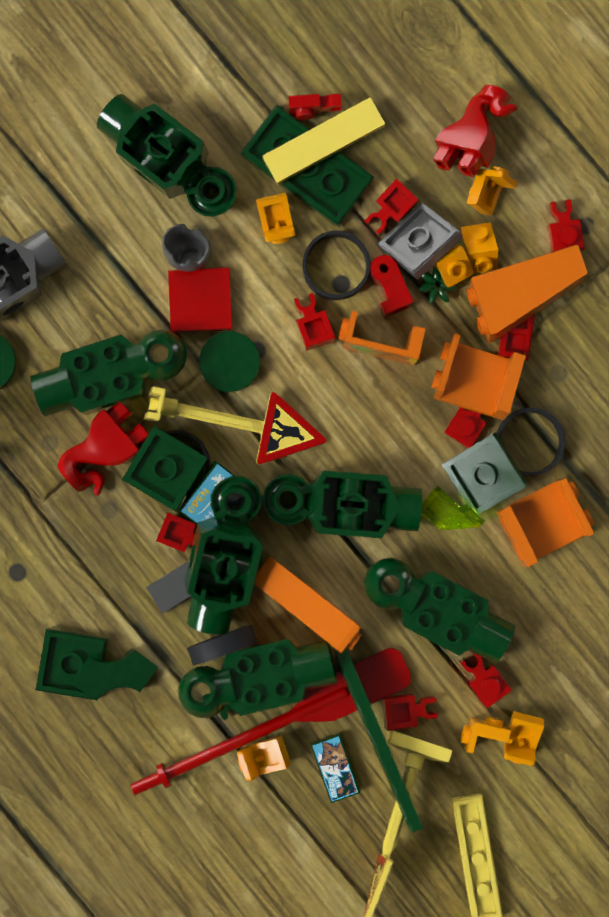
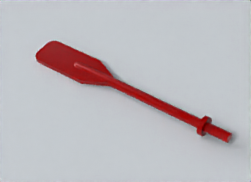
(379, 675)

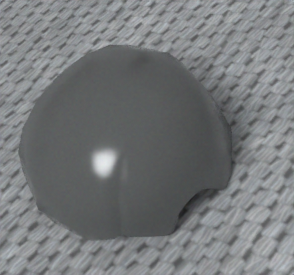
(185, 248)

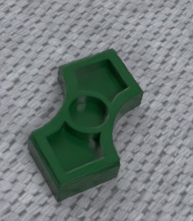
(99, 676)

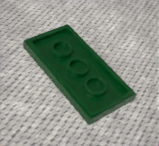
(326, 187)

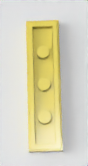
(323, 141)
(476, 856)

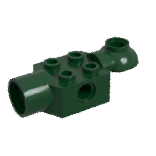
(166, 154)
(107, 373)
(345, 504)
(224, 557)
(440, 610)
(259, 678)

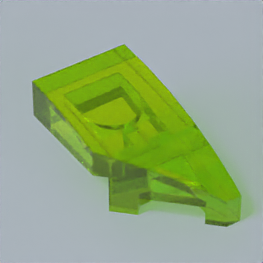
(447, 514)

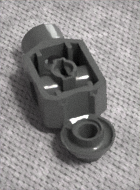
(23, 269)

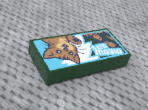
(335, 767)

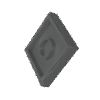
(420, 240)

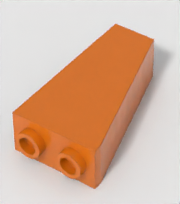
(523, 289)
(308, 605)

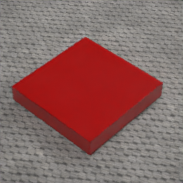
(200, 300)

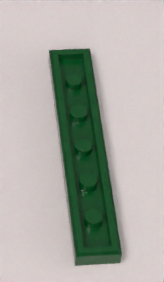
(378, 741)

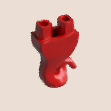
(472, 137)
(105, 445)

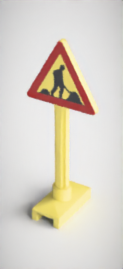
(281, 431)
(417, 752)

